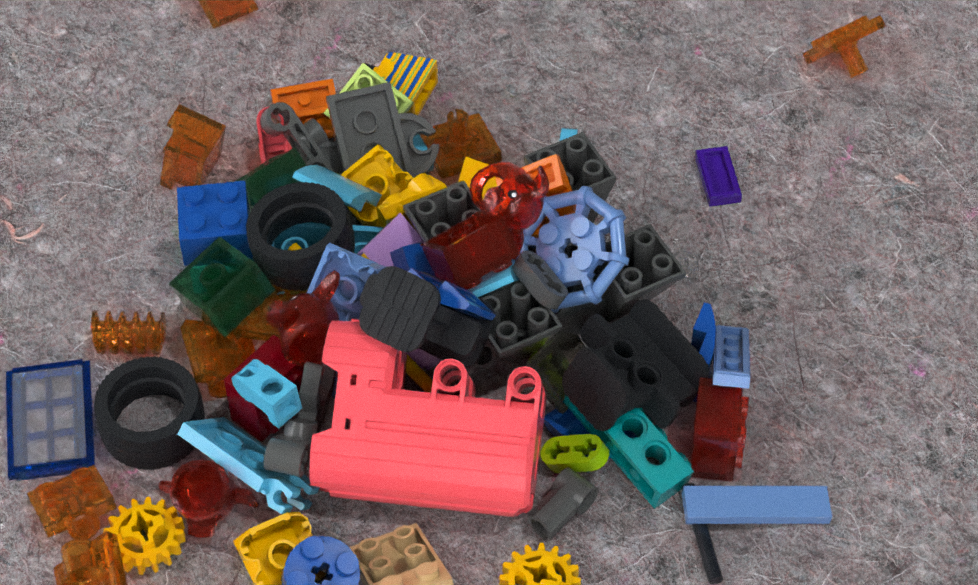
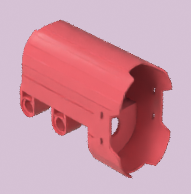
(425, 445)

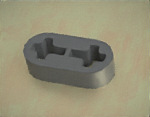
(540, 280)

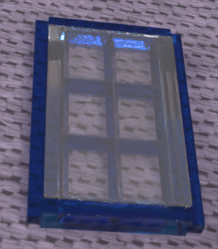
(49, 419)

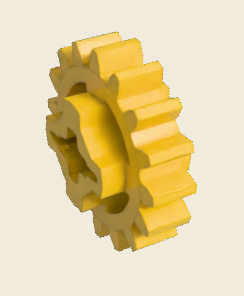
(161, 526)
(539, 568)

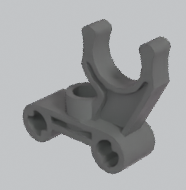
(307, 138)
(290, 450)

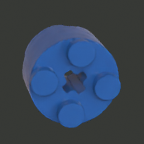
(324, 555)

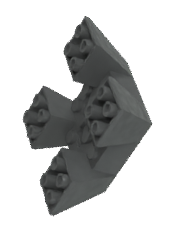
(520, 320)

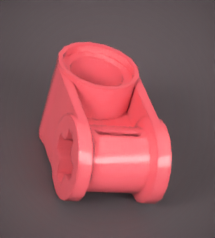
(271, 145)

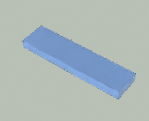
(731, 357)
(756, 505)

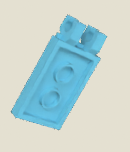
(245, 459)

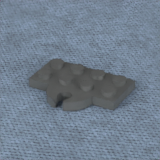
(371, 119)

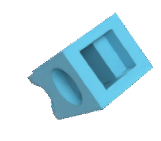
(268, 391)

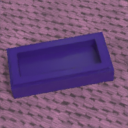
(718, 176)

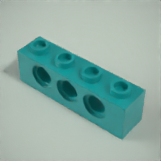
(654, 482)

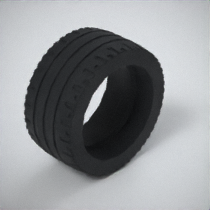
(288, 207)
(132, 382)

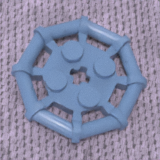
(587, 236)

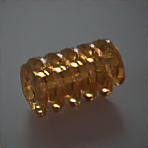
(128, 334)

